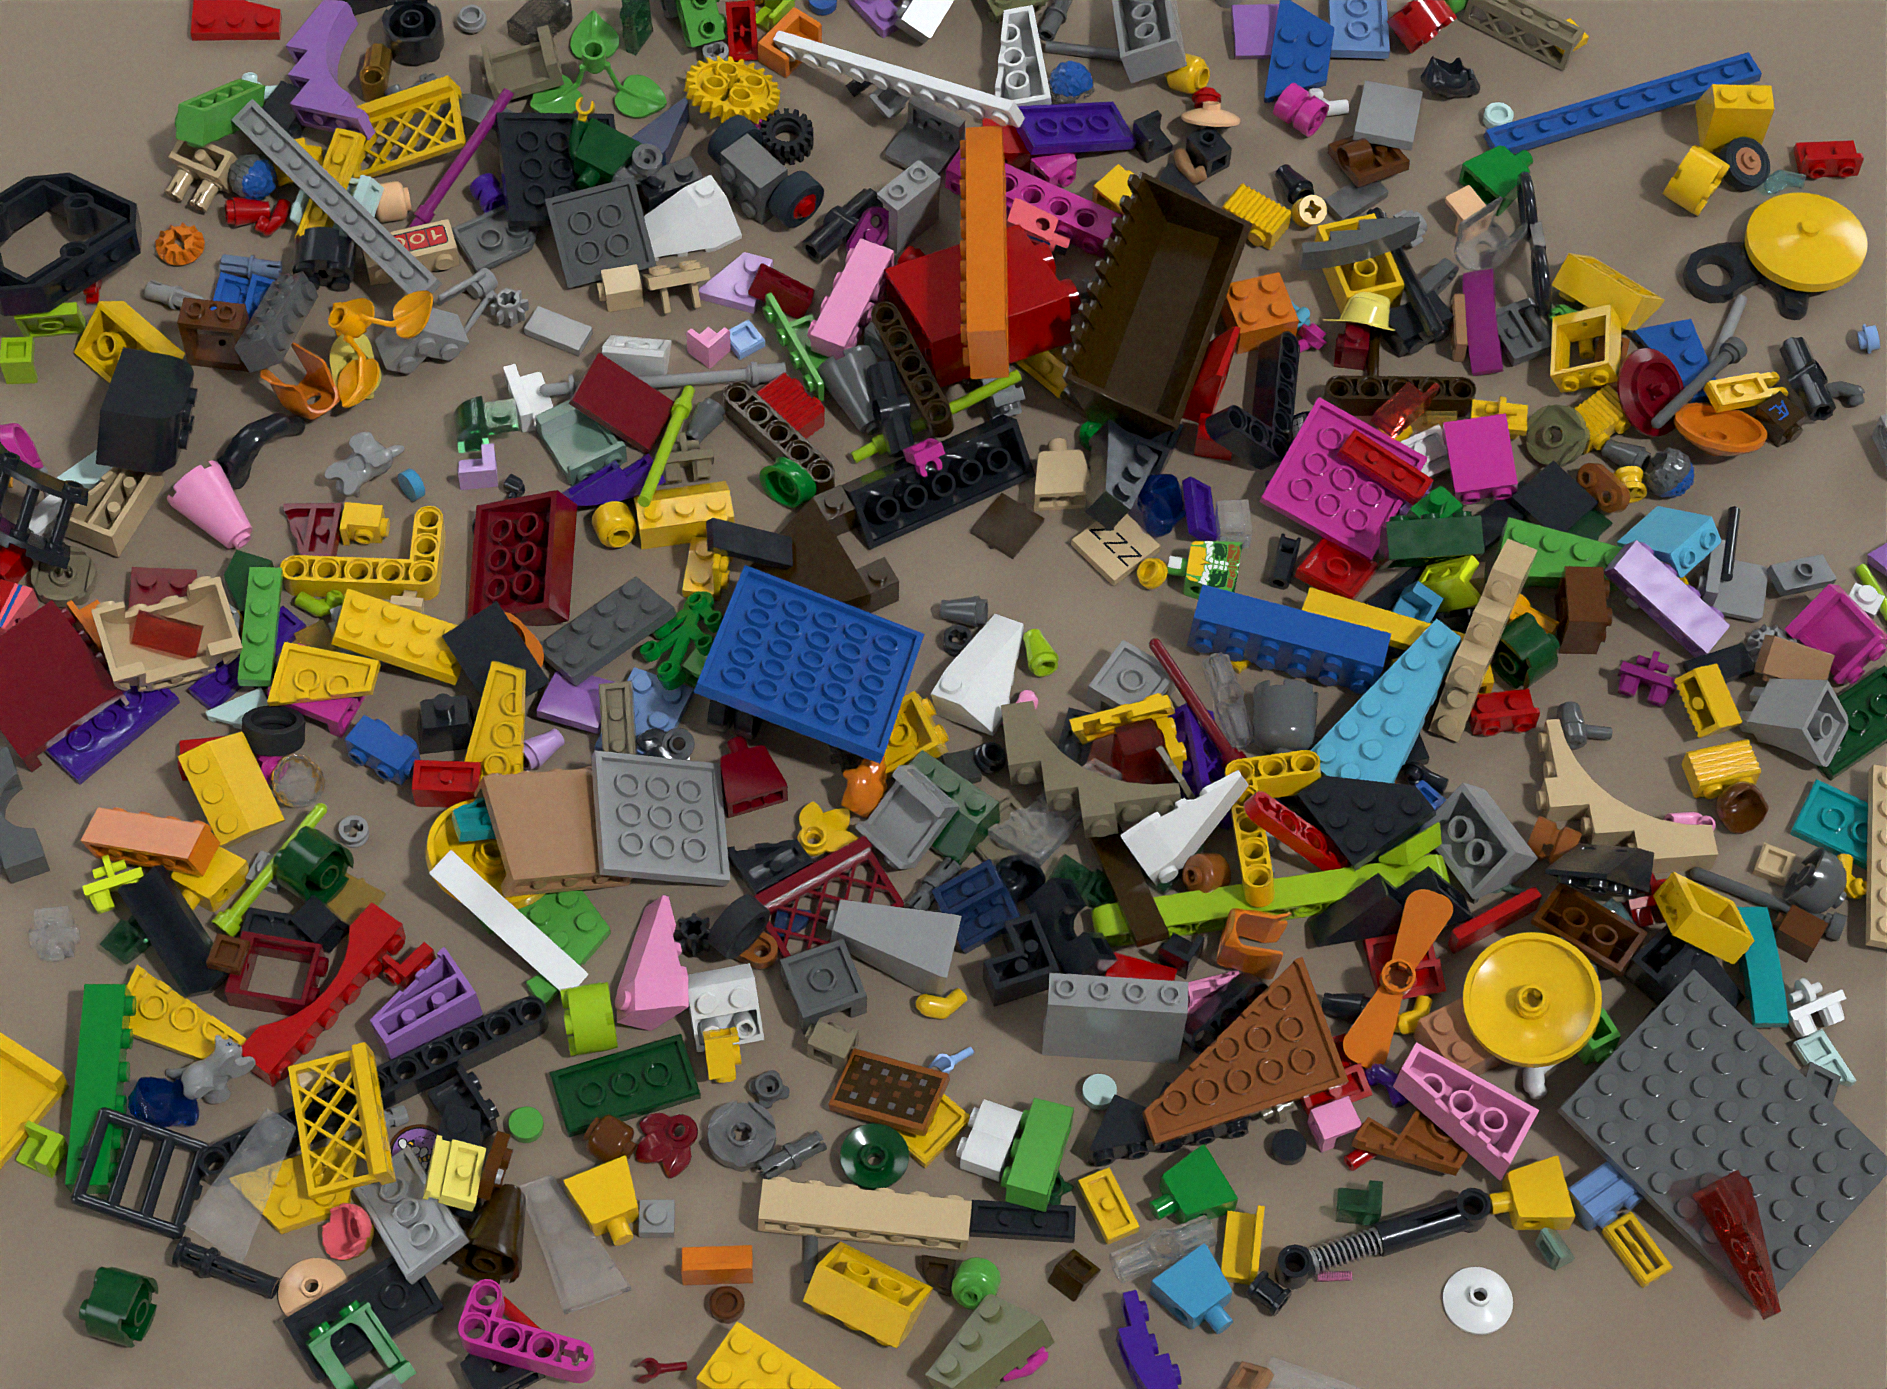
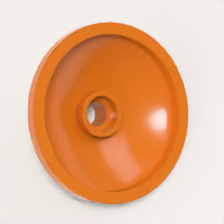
(1721, 432)

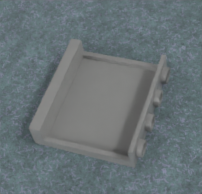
(1115, 1018)

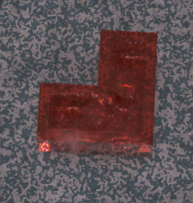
(1136, 753)

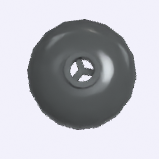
(1284, 716)

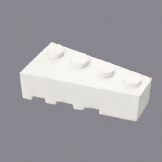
(1021, 60)

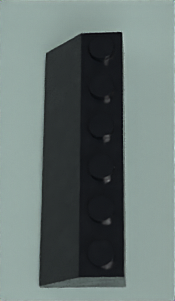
(973, 468)

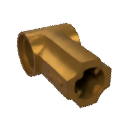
(375, 72)

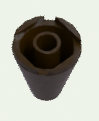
(495, 1237)

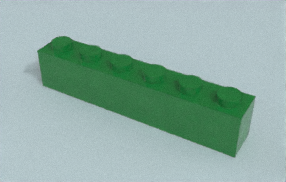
(100, 1078)

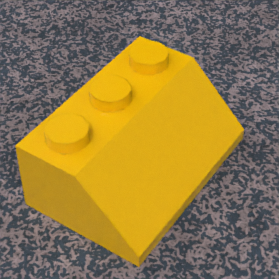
(1598, 285)
(115, 327)
(681, 513)
(231, 789)
(867, 1294)

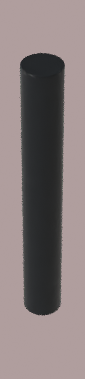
(1731, 536)

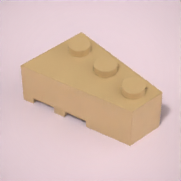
(114, 509)

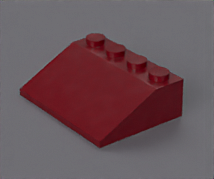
(524, 557)

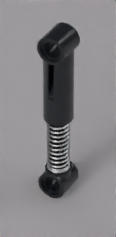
(1386, 1237)

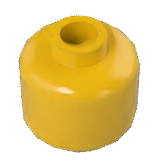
(1191, 77)
(614, 524)

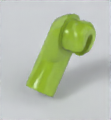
(319, 607)

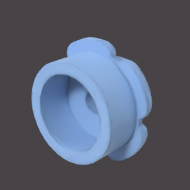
(1868, 338)

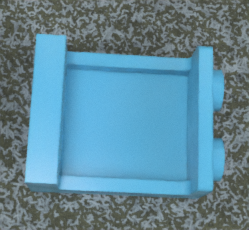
(1676, 537)

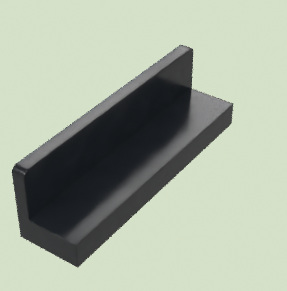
(173, 931)

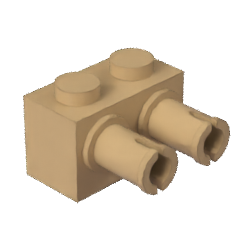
(205, 164)

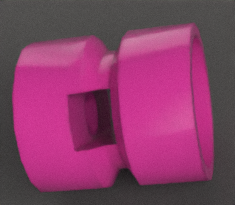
(1303, 111)

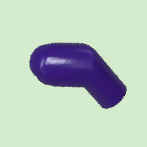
(1386, 1077)

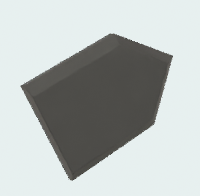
(490, 241)

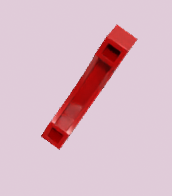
(284, 1041)

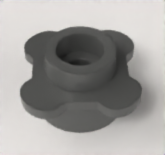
(765, 1080)

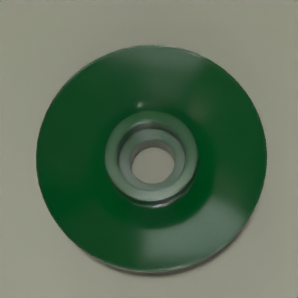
(878, 1142)

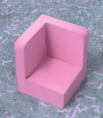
(708, 345)
(1333, 1121)

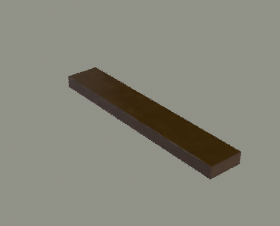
(1129, 889)

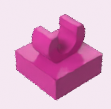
(924, 452)

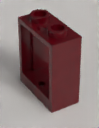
(282, 948)

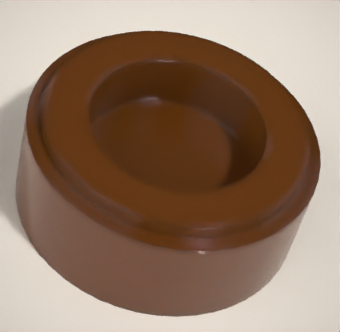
(727, 1304)

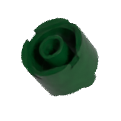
(1525, 652)
(313, 865)
(119, 1306)

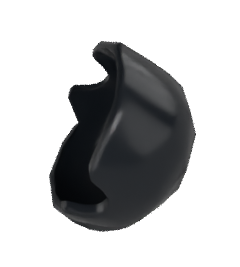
(1020, 875)

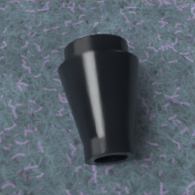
(1293, 184)
(1345, 1005)

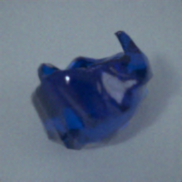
(1161, 504)
(162, 1103)

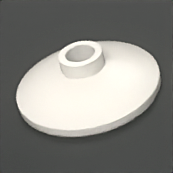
(1475, 1315)

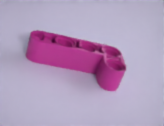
(530, 1339)

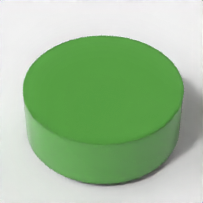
(526, 1124)

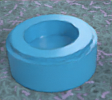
(411, 484)

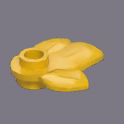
(827, 827)

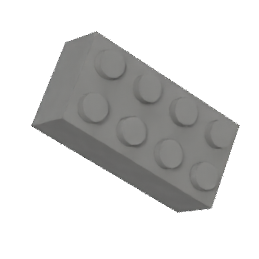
(1149, 37)

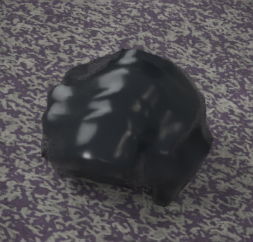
(1450, 78)

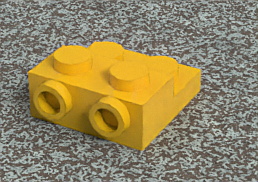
(914, 732)

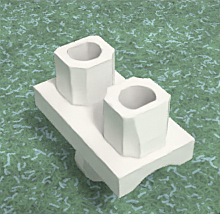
(1826, 1005)

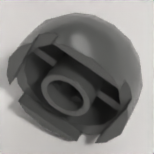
(1818, 884)

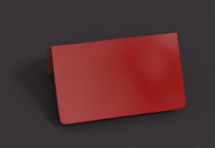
(444, 782)

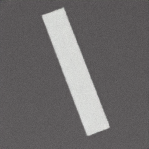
(507, 922)

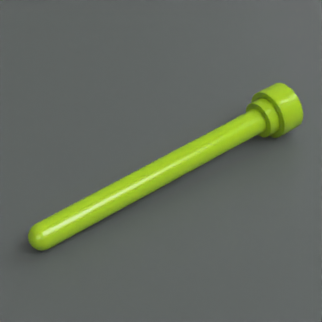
(231, 918)

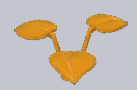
(352, 319)

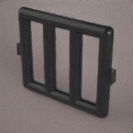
(111, 1207)

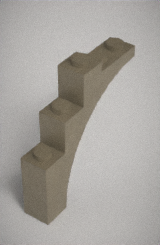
(1068, 785)

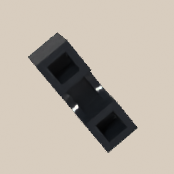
(1056, 907)

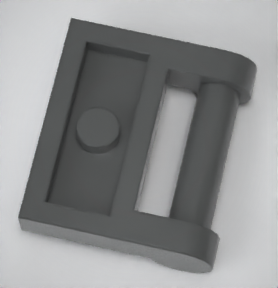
(1515, 335)

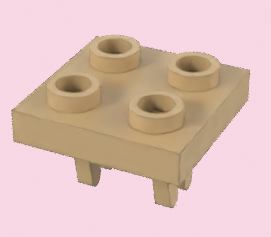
(688, 272)

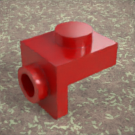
(405, 972)

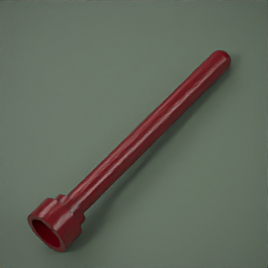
(1195, 704)

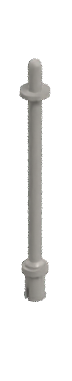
(752, 374)

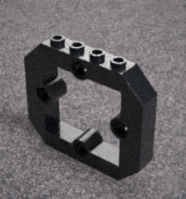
(80, 262)

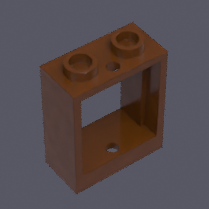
(212, 350)

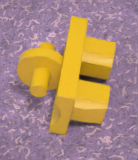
(1515, 414)

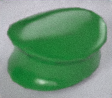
(787, 483)

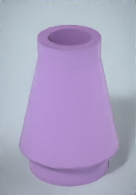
(541, 748)

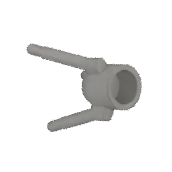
(478, 285)

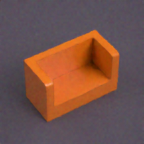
(794, 23)

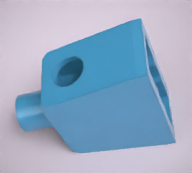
(1195, 1291)

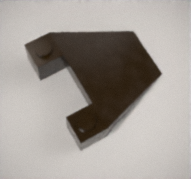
(823, 563)

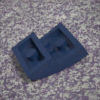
(981, 901)

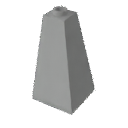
(899, 941)

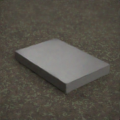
(1388, 115)

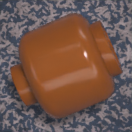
(1206, 872)

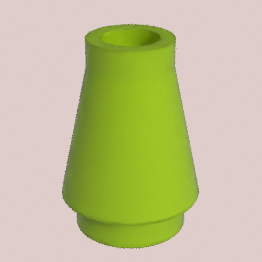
(1040, 655)

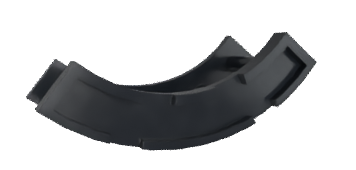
(47, 550)

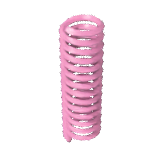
(1335, 1276)

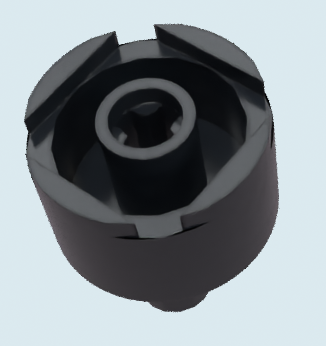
(413, 31)
(325, 257)

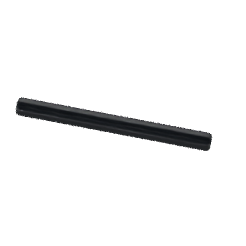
(1414, 289)

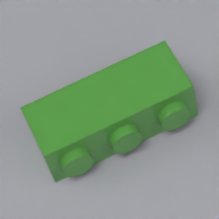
(1037, 1154)

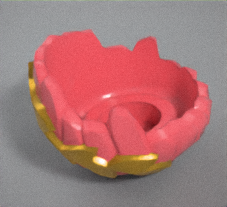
(348, 1232)

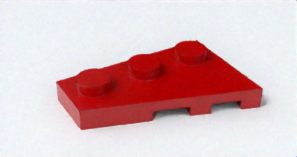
(234, 21)

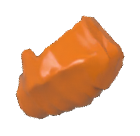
(865, 787)

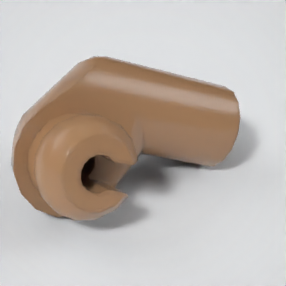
(1185, 166)

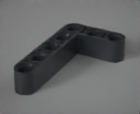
(1267, 433)

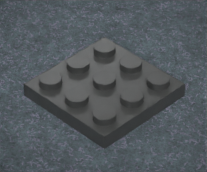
(600, 231)

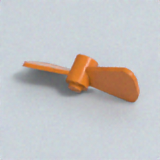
(1420, 925)

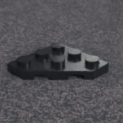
(1365, 814)

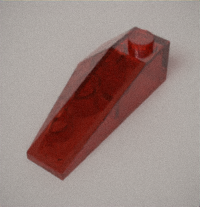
(1737, 1225)

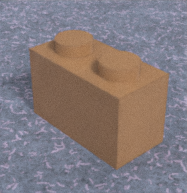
(1791, 660)

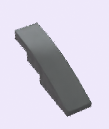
(1351, 246)

